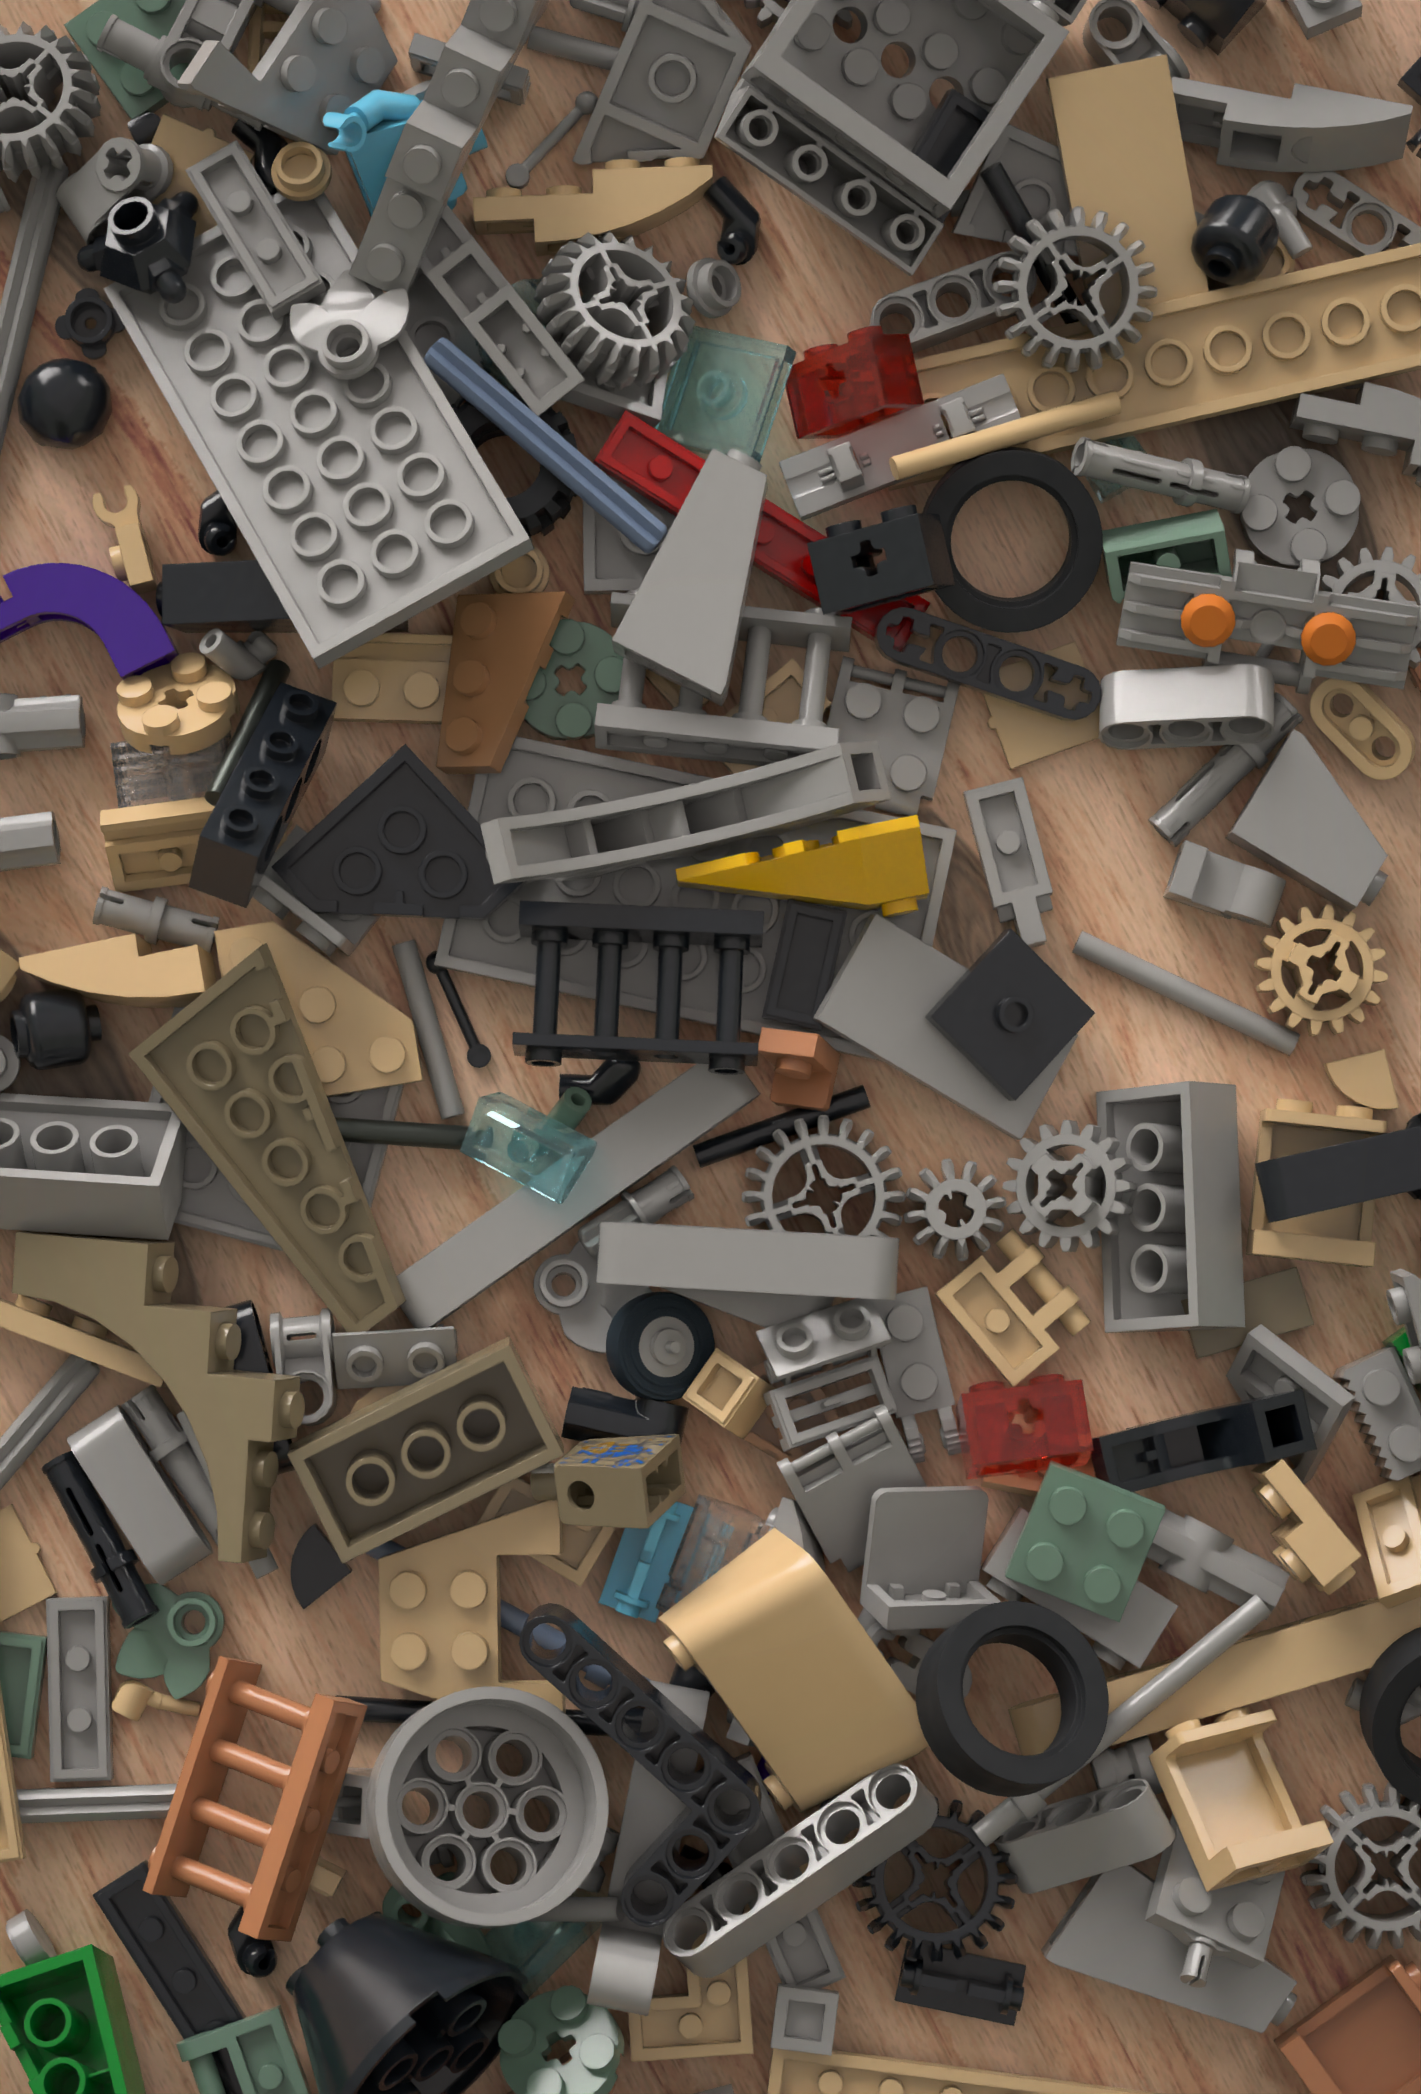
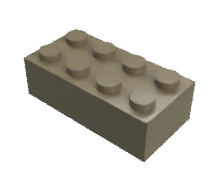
(425, 1450)

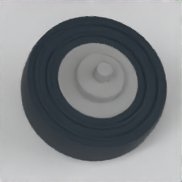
(658, 1345)

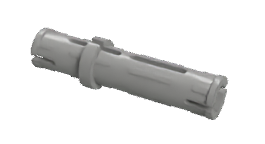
(1183, 481)
(1219, 776)
(174, 1452)

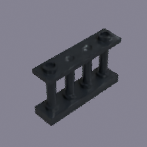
(611, 930)

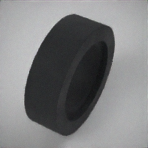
(1083, 552)
(1069, 1662)
(1380, 1711)

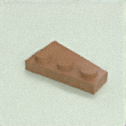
(492, 665)

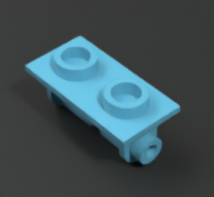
(644, 1564)

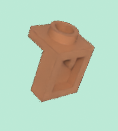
(803, 1068)

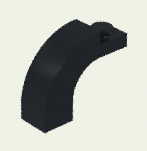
(1205, 1442)

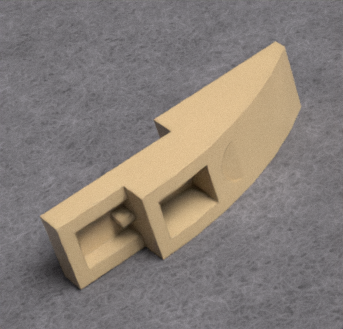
(623, 201)

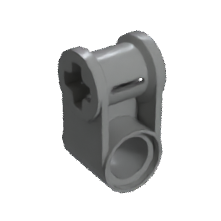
(1140, 43)
(111, 178)
(307, 1357)

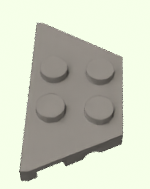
(666, 84)

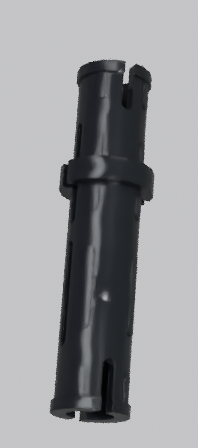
(101, 1541)

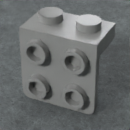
(924, 1557)

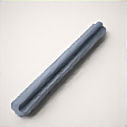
(545, 445)

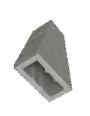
(697, 587)
(1111, 1941)

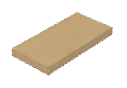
(1128, 159)

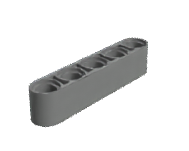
(747, 1260)
(829, 1870)

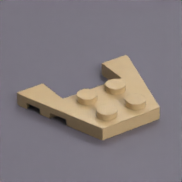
(446, 1605)

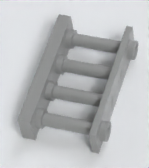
(747, 734)

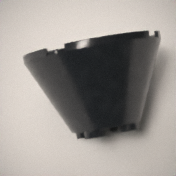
(401, 2009)

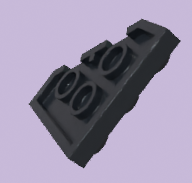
(396, 852)

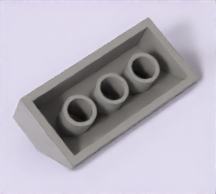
(90, 1166)
(1184, 1212)

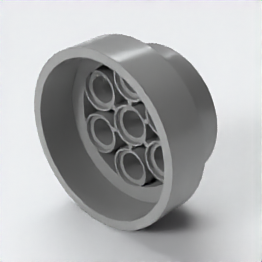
(556, 1770)

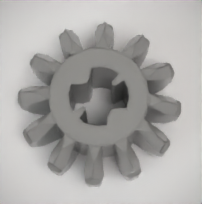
(936, 1218)

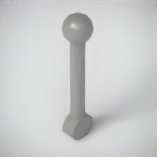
(518, 174)

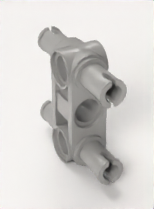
(196, 22)

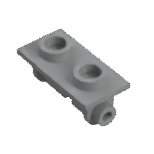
(822, 1338)
(392, 1356)

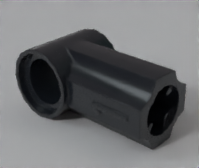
(603, 1415)

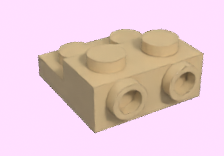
(1309, 1540)

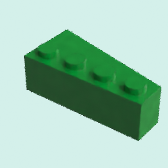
(70, 2025)

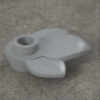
(350, 319)
(591, 1306)

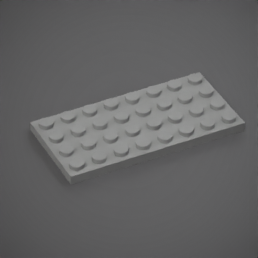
(344, 488)
(557, 777)

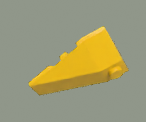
(859, 870)

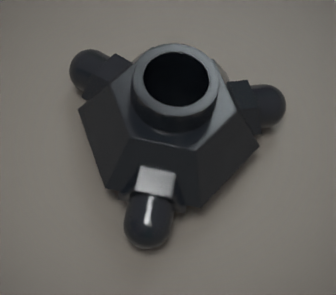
(146, 245)

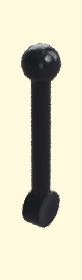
(478, 1054)

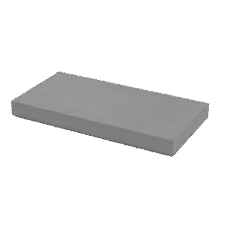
(882, 1008)

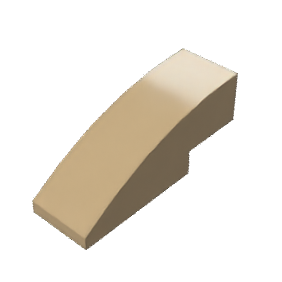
(126, 972)

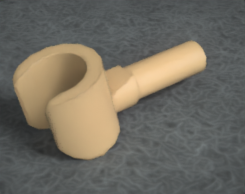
(134, 1697)

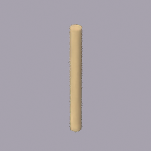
(1005, 435)

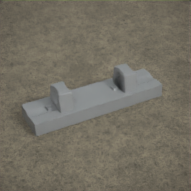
(831, 476)

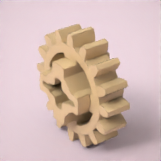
(1345, 982)

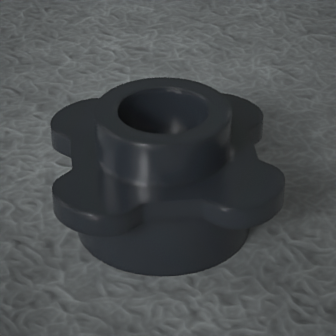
(72, 324)

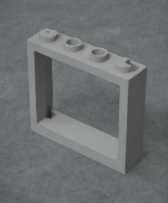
(870, 144)

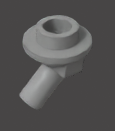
(1285, 212)

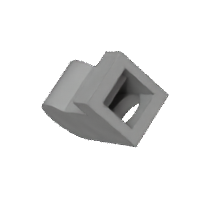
(1224, 886)

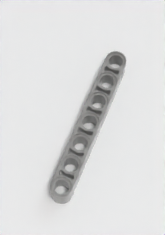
(531, 1221)

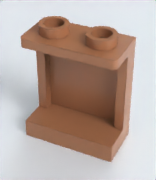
(1362, 2036)

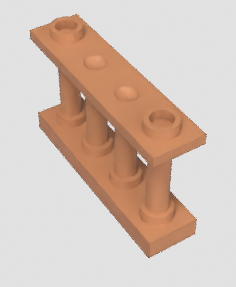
(303, 1815)

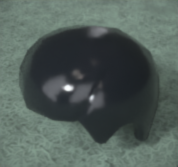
(64, 403)

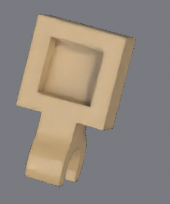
(132, 556)

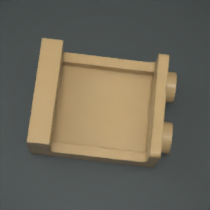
(1326, 1236)
(1233, 1800)

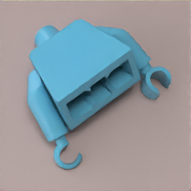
(369, 137)

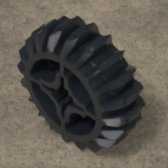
(966, 1922)

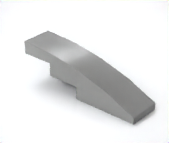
(497, 316)

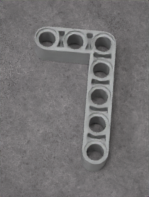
(625, 1951)

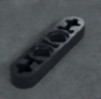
(989, 657)

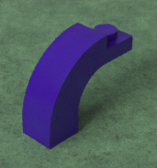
(92, 600)

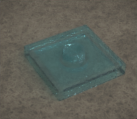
(725, 392)

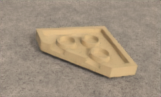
(348, 1029)

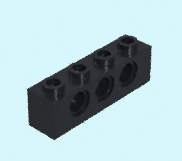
(262, 795)

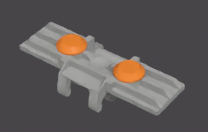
(1270, 606)

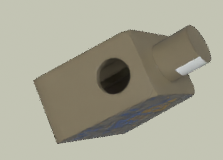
(614, 1481)

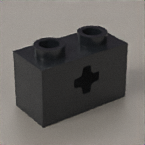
(914, 562)

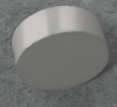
(29, 1938)

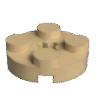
(151, 701)

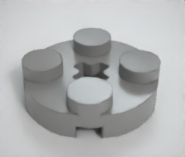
(1332, 498)

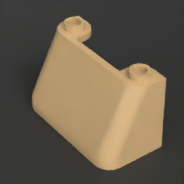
(795, 1672)

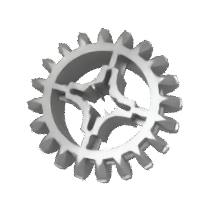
(29, 74)
(1059, 265)
(620, 297)
(807, 1146)
(1361, 1883)

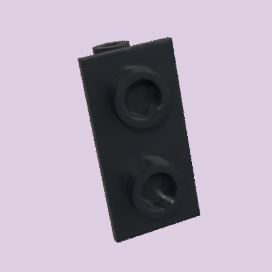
(969, 1987)

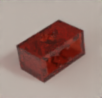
(853, 384)
(1000, 1448)

